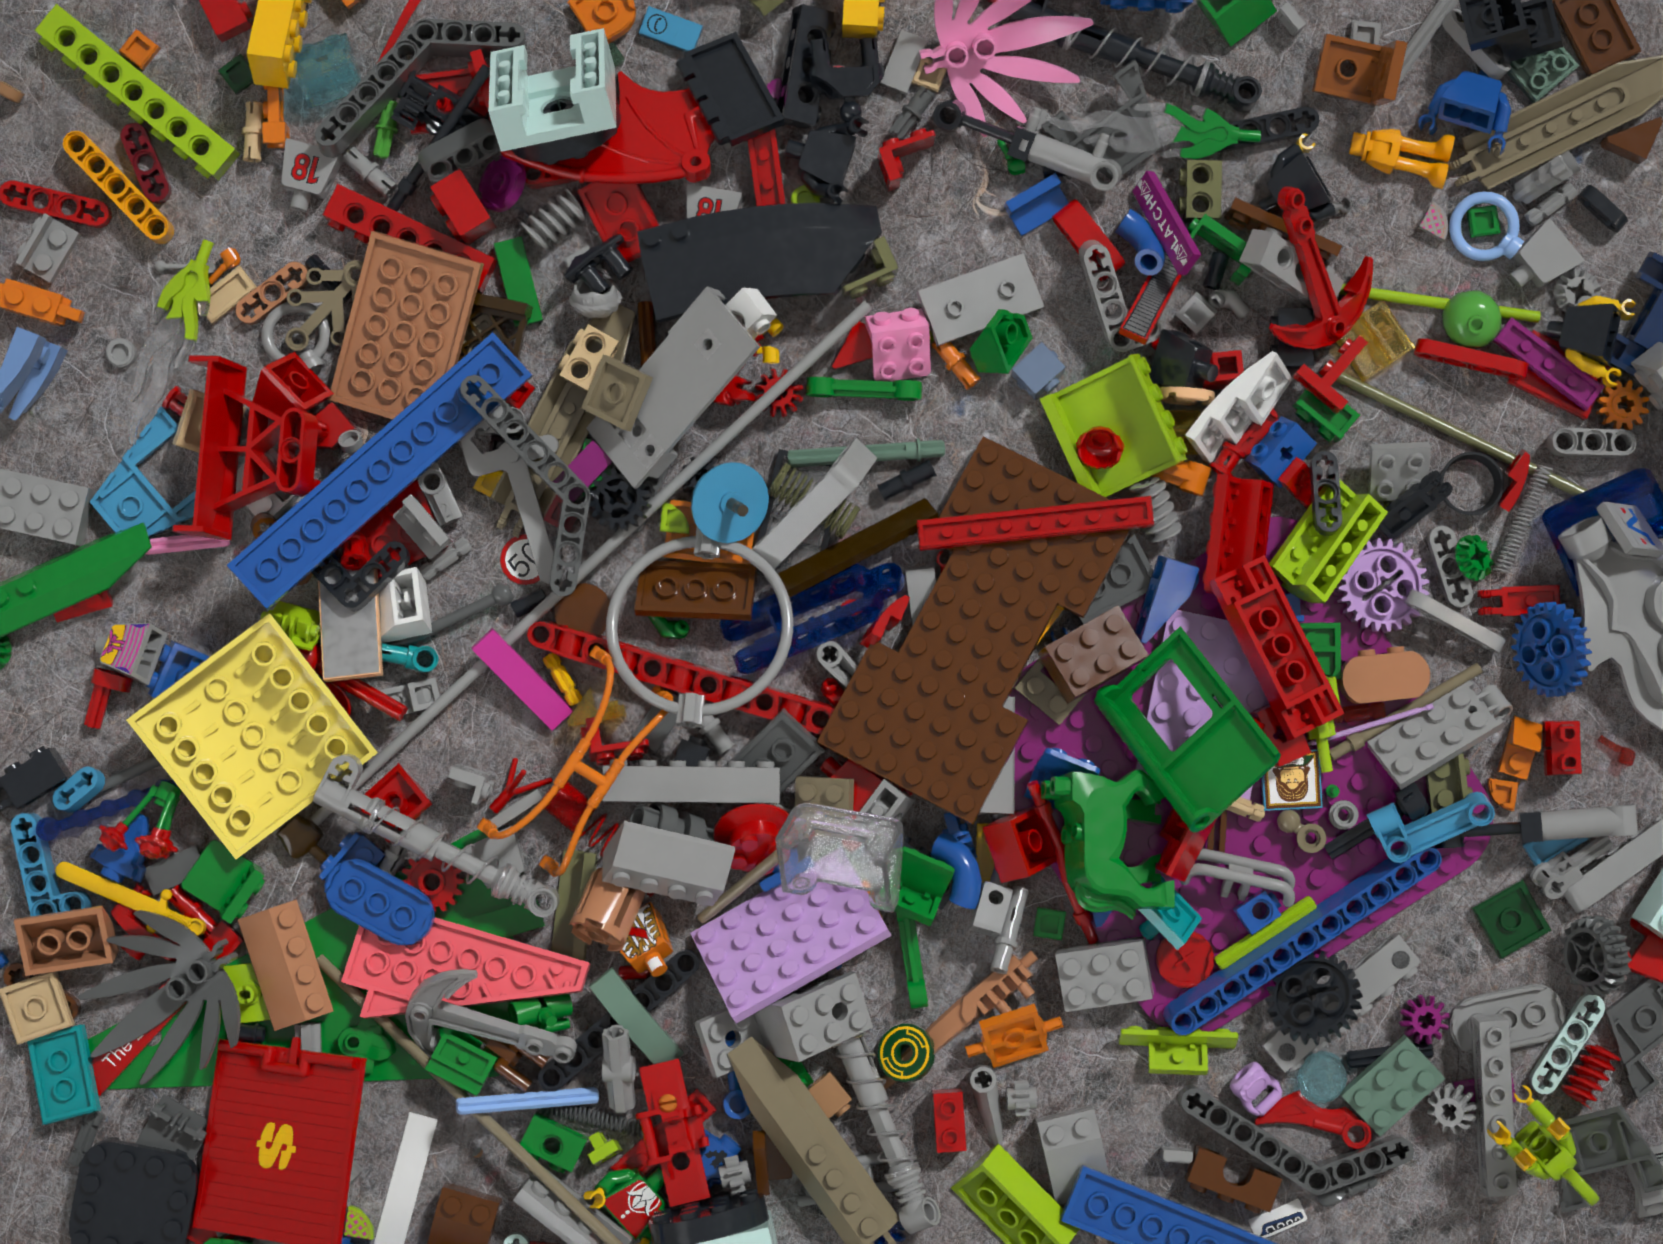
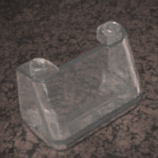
(841, 850)

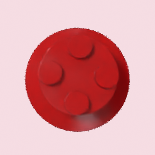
(752, 832)

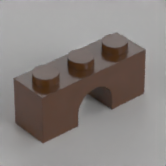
(1255, 1190)

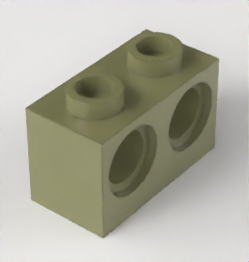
(1208, 192)

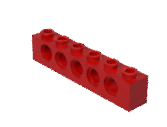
(345, 202)

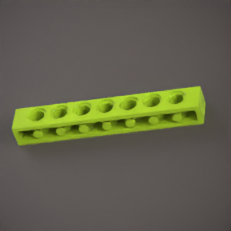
(60, 24)

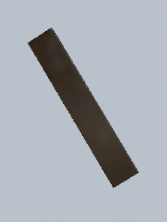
(856, 547)

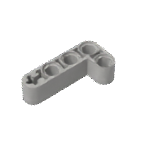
(1108, 295)

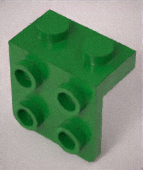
(223, 880)
(922, 885)

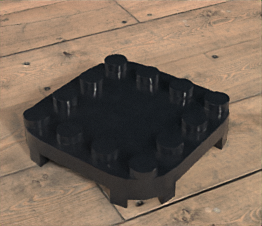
(133, 1195)

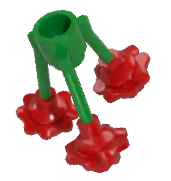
(158, 842)

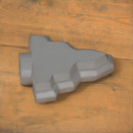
(1546, 177)

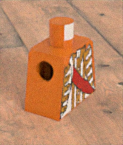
(648, 942)

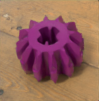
(1427, 1029)

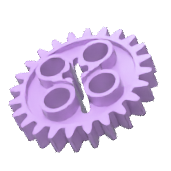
(1369, 566)

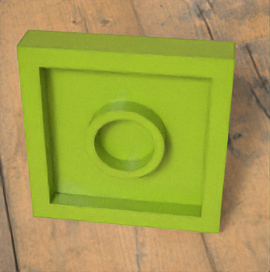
(248, 992)

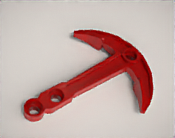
(1332, 317)

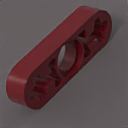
(145, 141)

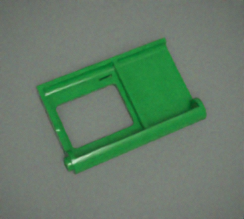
(1213, 763)

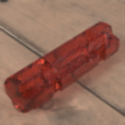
(1362, 712)

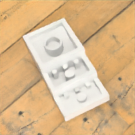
(1240, 403)

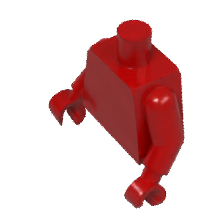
(864, 780)

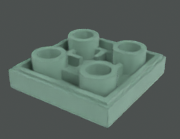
(1541, 72)

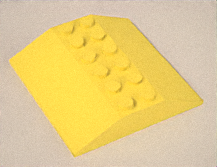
(250, 735)

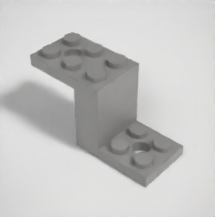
(790, 1026)

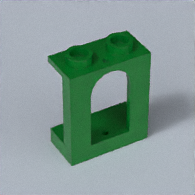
(1222, 240)

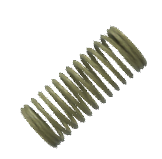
(773, 491)

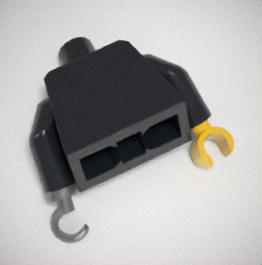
(1297, 170)

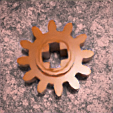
(1625, 395)

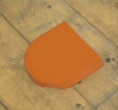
(612, 15)

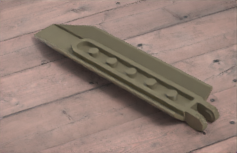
(1564, 121)
(562, 417)
(812, 1146)

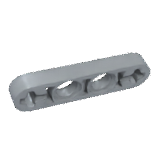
(1455, 621)

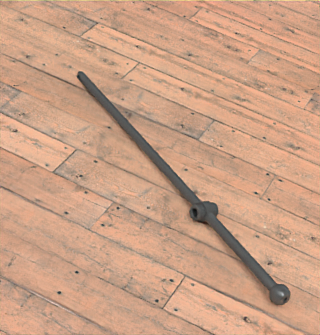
(500, 595)

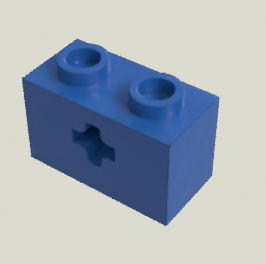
(1278, 449)

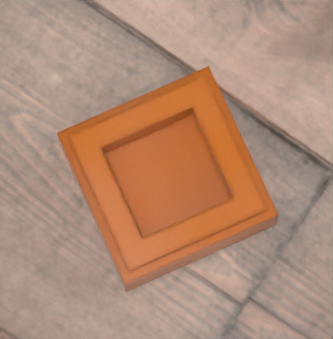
(139, 49)

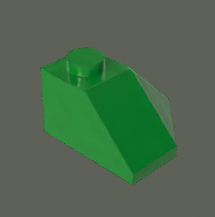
(1001, 342)

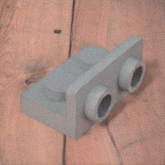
(47, 248)
(421, 527)
(469, 777)

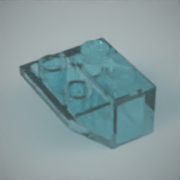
(327, 70)

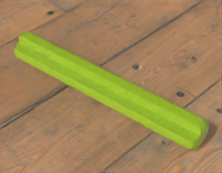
(1253, 941)

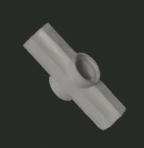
(442, 499)
(618, 1068)

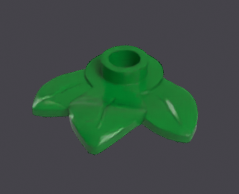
(370, 1043)

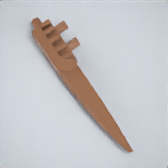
(980, 999)

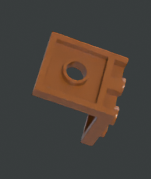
(1375, 70)

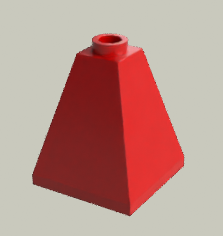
(289, 385)

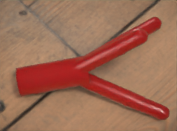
(510, 791)

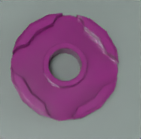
(502, 197)

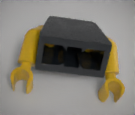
(1591, 334)

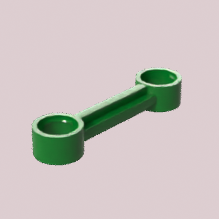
(898, 390)
(912, 962)

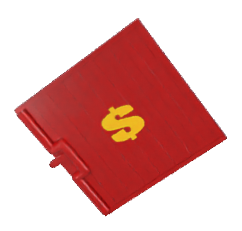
(279, 1143)

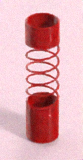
(568, 808)

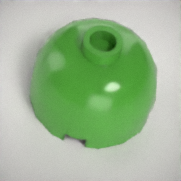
(1471, 319)

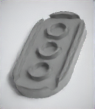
(1532, 1012)

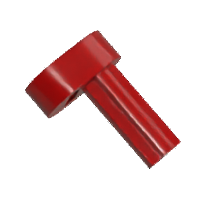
(103, 682)

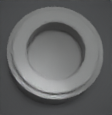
(121, 353)

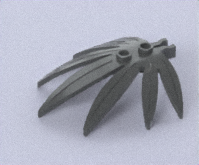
(193, 979)

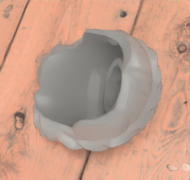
(594, 304)

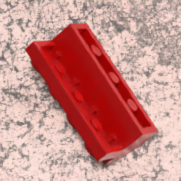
(1237, 525)

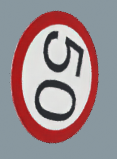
(518, 561)

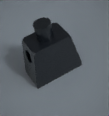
(1182, 361)

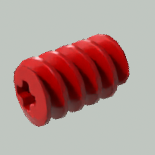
(1589, 1074)

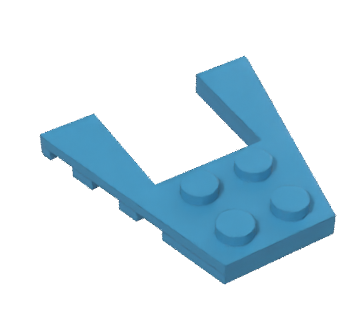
(128, 495)

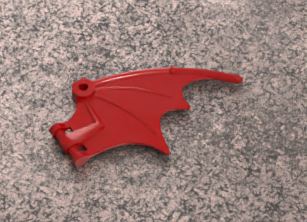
(657, 141)

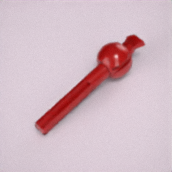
(358, 687)

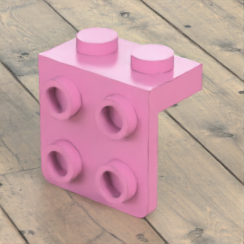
(899, 344)

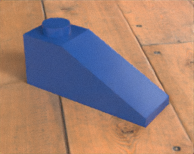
(1167, 591)

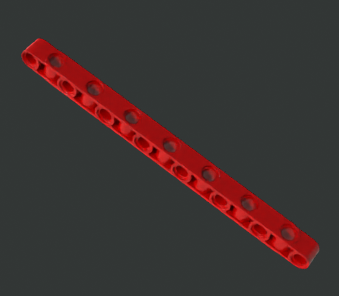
(678, 674)

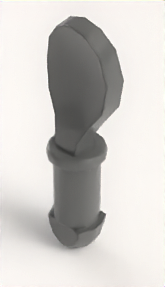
(1336, 1196)

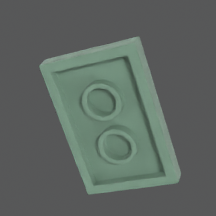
(1392, 1085)

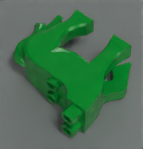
(1095, 836)

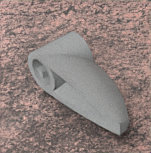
(841, 666)
(988, 1102)

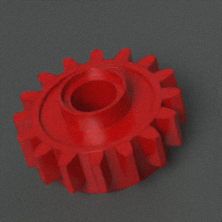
(448, 881)

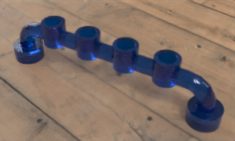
(51, 828)

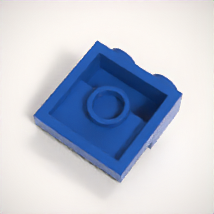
(175, 663)

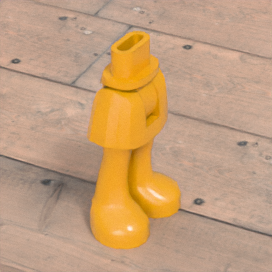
(1383, 147)

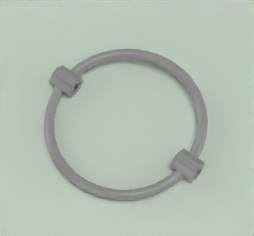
(692, 706)

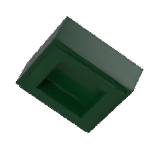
(237, 74)

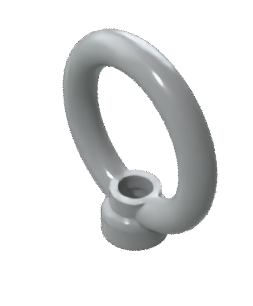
(311, 358)

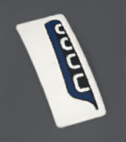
(1278, 1219)

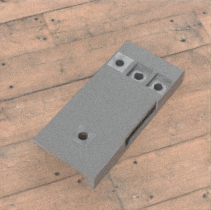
(681, 388)

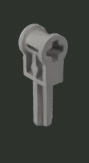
(1565, 870)

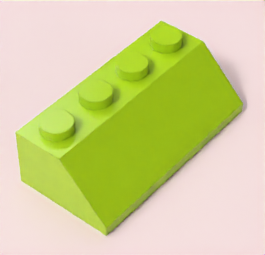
(1012, 1201)

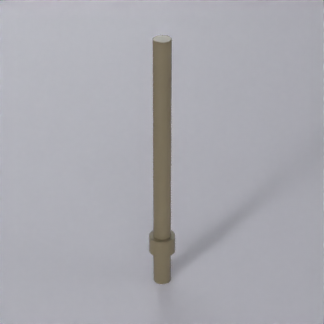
(1357, 740)

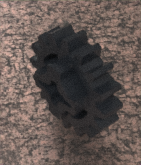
(613, 509)

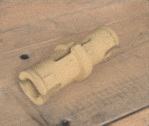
(253, 132)

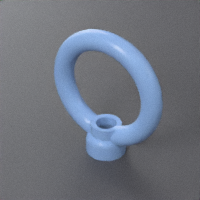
(1509, 243)

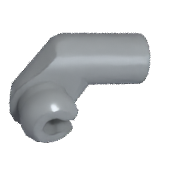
(1230, 300)

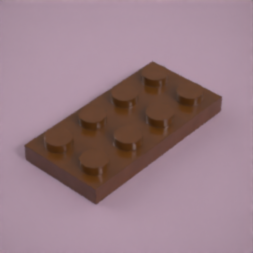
(1248, 216)
(696, 590)

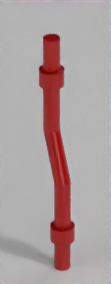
(1044, 811)

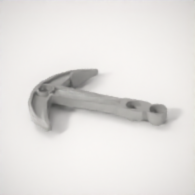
(428, 1009)

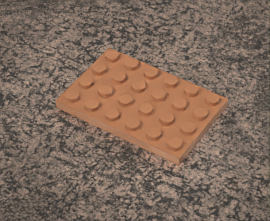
(403, 324)

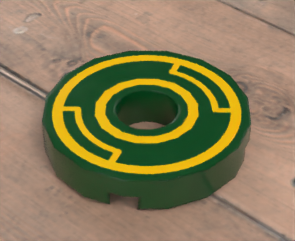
(890, 1053)

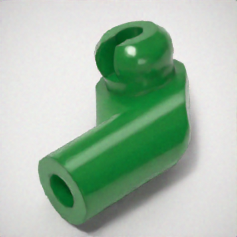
(670, 629)

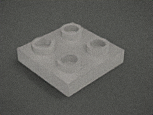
(1397, 468)

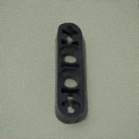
(1262, 124)

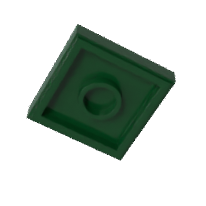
(1510, 919)

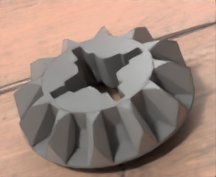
(1571, 279)

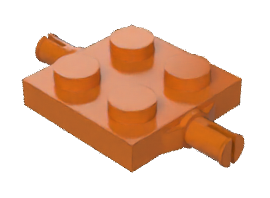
(1013, 1035)

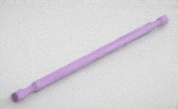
(1376, 723)

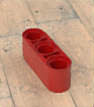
(1079, 227)

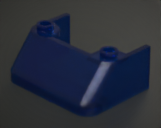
(1632, 488)

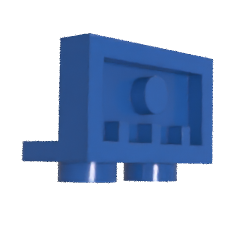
(353, 847)

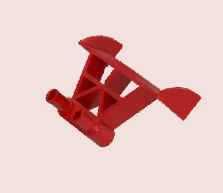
(221, 449)

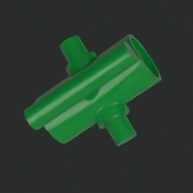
(542, 1012)

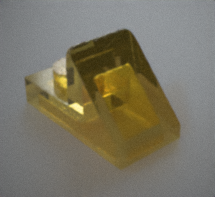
(588, 709)

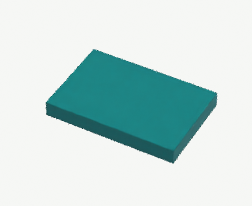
(64, 1075)

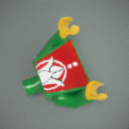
(630, 1199)

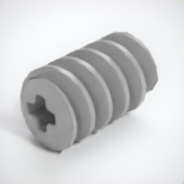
(554, 220)
(1164, 519)

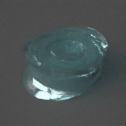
(1322, 1077)

